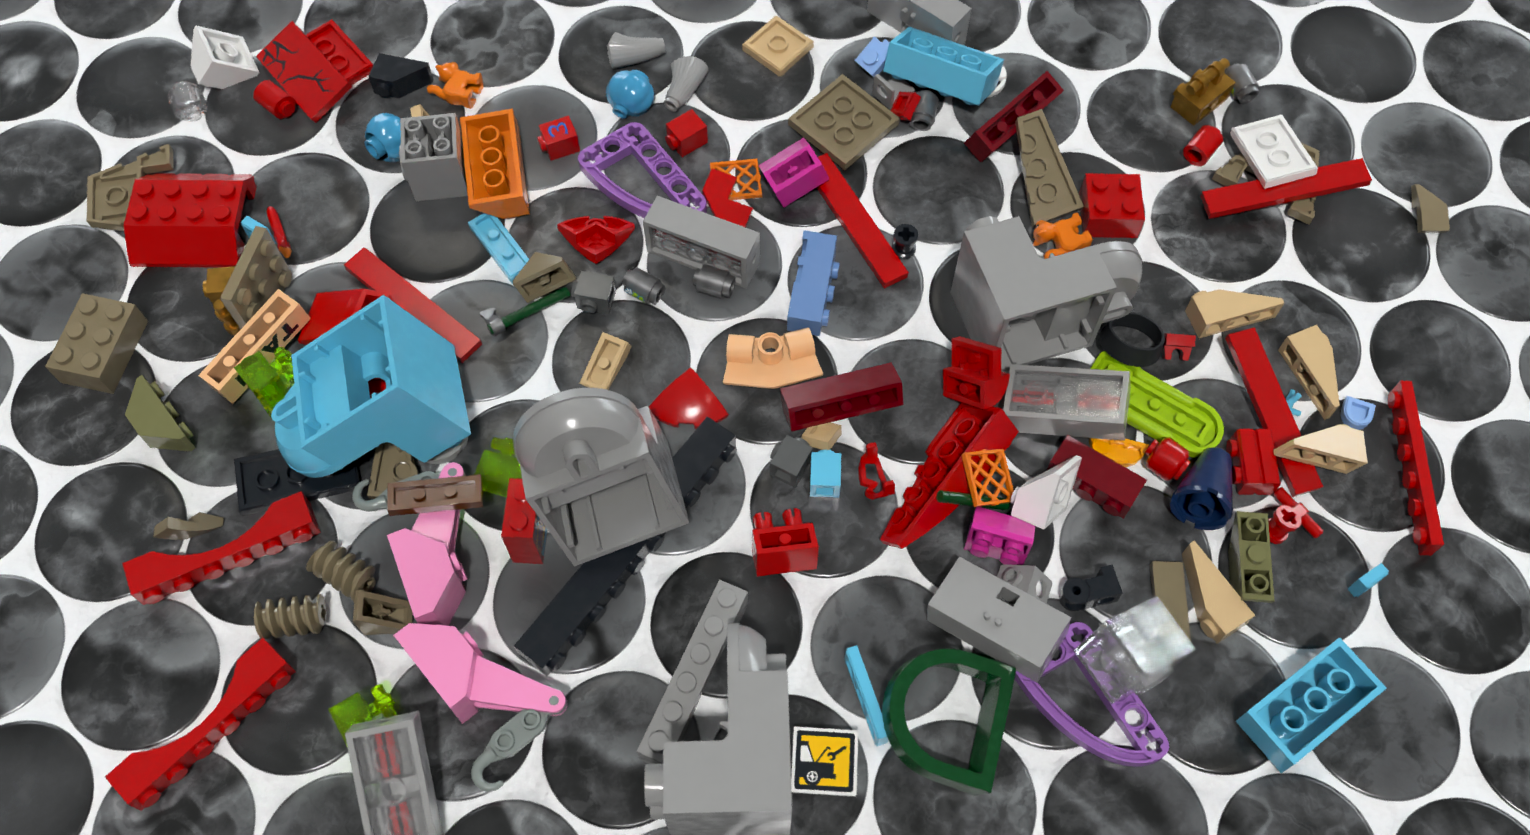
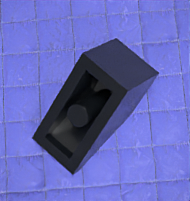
(398, 75)

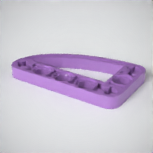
(630, 145)
(1082, 737)

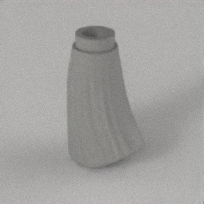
(632, 50)
(686, 77)

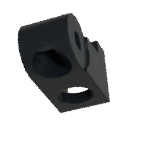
(1092, 592)

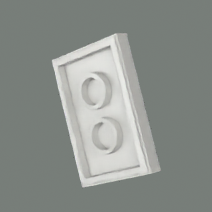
(1273, 151)

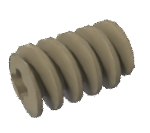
(341, 570)
(291, 618)

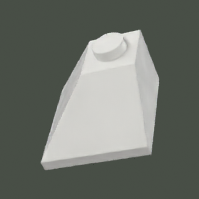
(220, 58)
(1046, 495)

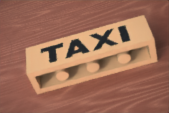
(268, 329)

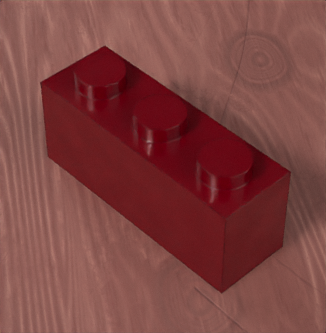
(1100, 478)

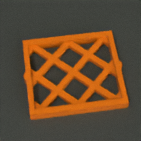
(736, 164)
(971, 477)

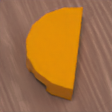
(1123, 452)

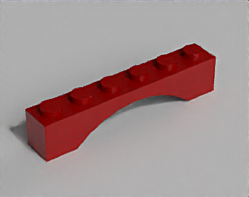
(160, 574)
(148, 773)

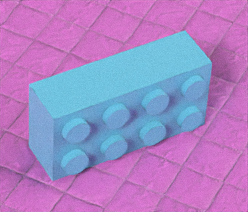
(943, 66)
(1310, 705)

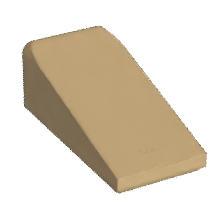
(605, 362)

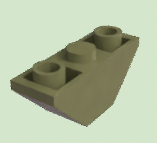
(155, 420)
(1251, 557)

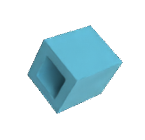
(825, 474)

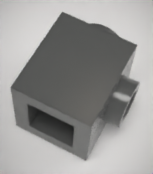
(594, 292)
(790, 460)

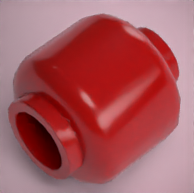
(1167, 459)

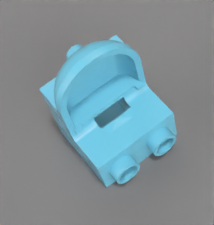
(329, 409)

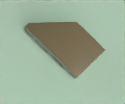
(1431, 211)
(179, 529)

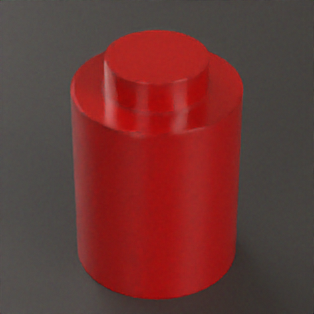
(274, 99)
(1203, 145)

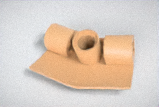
(754, 367)

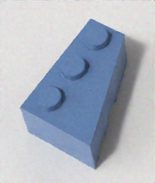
(813, 283)

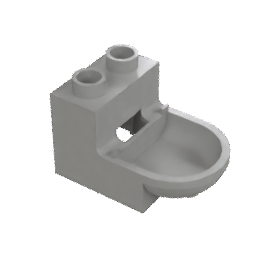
(1035, 303)
(597, 472)
(737, 781)

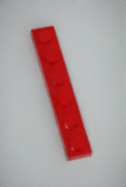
(1416, 475)

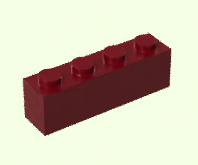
(1003, 126)
(841, 396)

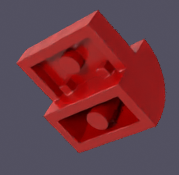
(975, 374)

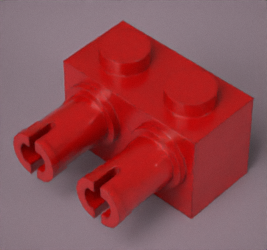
(783, 547)

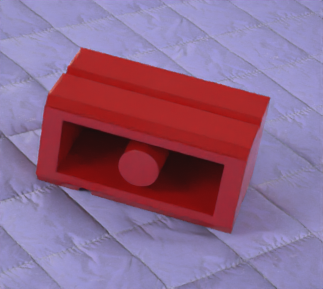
(1253, 462)

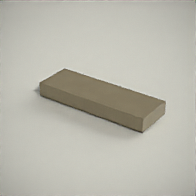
(1169, 587)

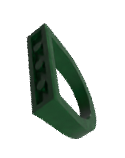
(990, 727)

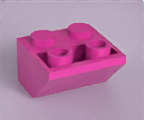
(794, 172)
(999, 537)

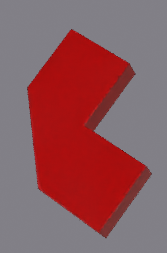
(717, 194)

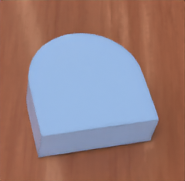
(1356, 412)

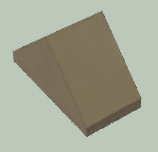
(542, 275)
(380, 614)

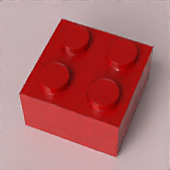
(1112, 205)

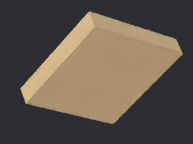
(778, 45)

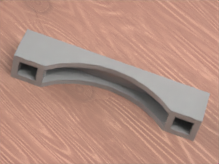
(693, 671)

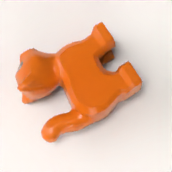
(458, 85)
(1064, 235)

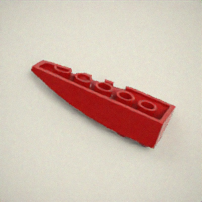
(965, 431)

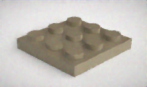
(843, 121)
(255, 277)

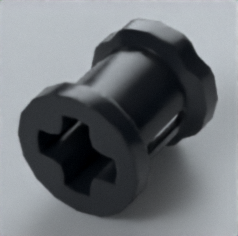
(904, 241)

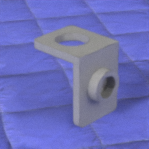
(889, 90)
(1026, 579)

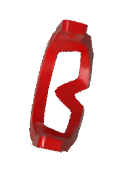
(871, 457)

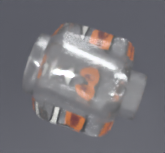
(187, 101)

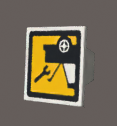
(824, 761)

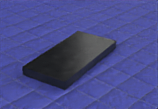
(268, 478)

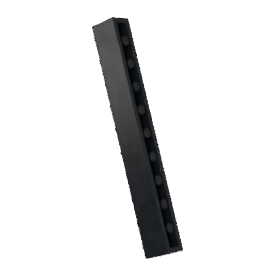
(604, 578)

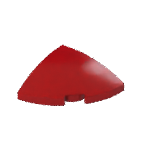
(596, 236)
(687, 402)

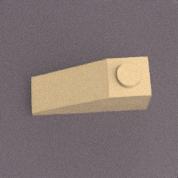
(1227, 310)
(1313, 364)
(1332, 448)
(1214, 599)

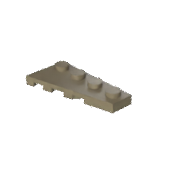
(1046, 176)

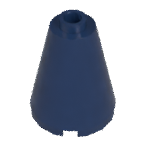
(1206, 491)

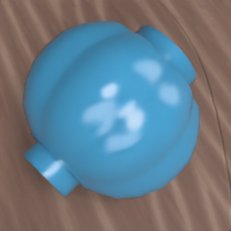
(630, 93)
(383, 136)

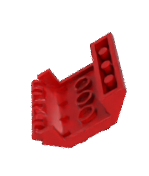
(186, 219)

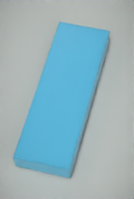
(499, 244)
(866, 695)

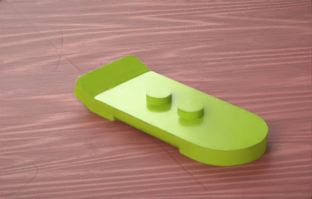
(1165, 411)

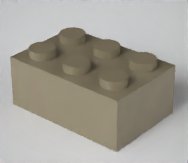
(97, 343)

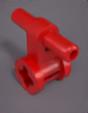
(1289, 518)

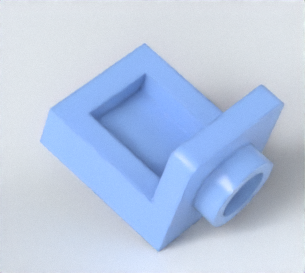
(873, 56)

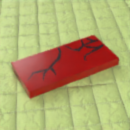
(304, 71)

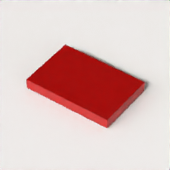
(341, 51)

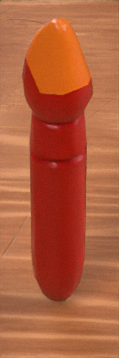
(278, 232)

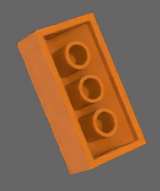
(494, 164)

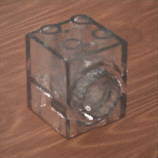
(1134, 650)

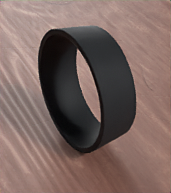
(1130, 354)

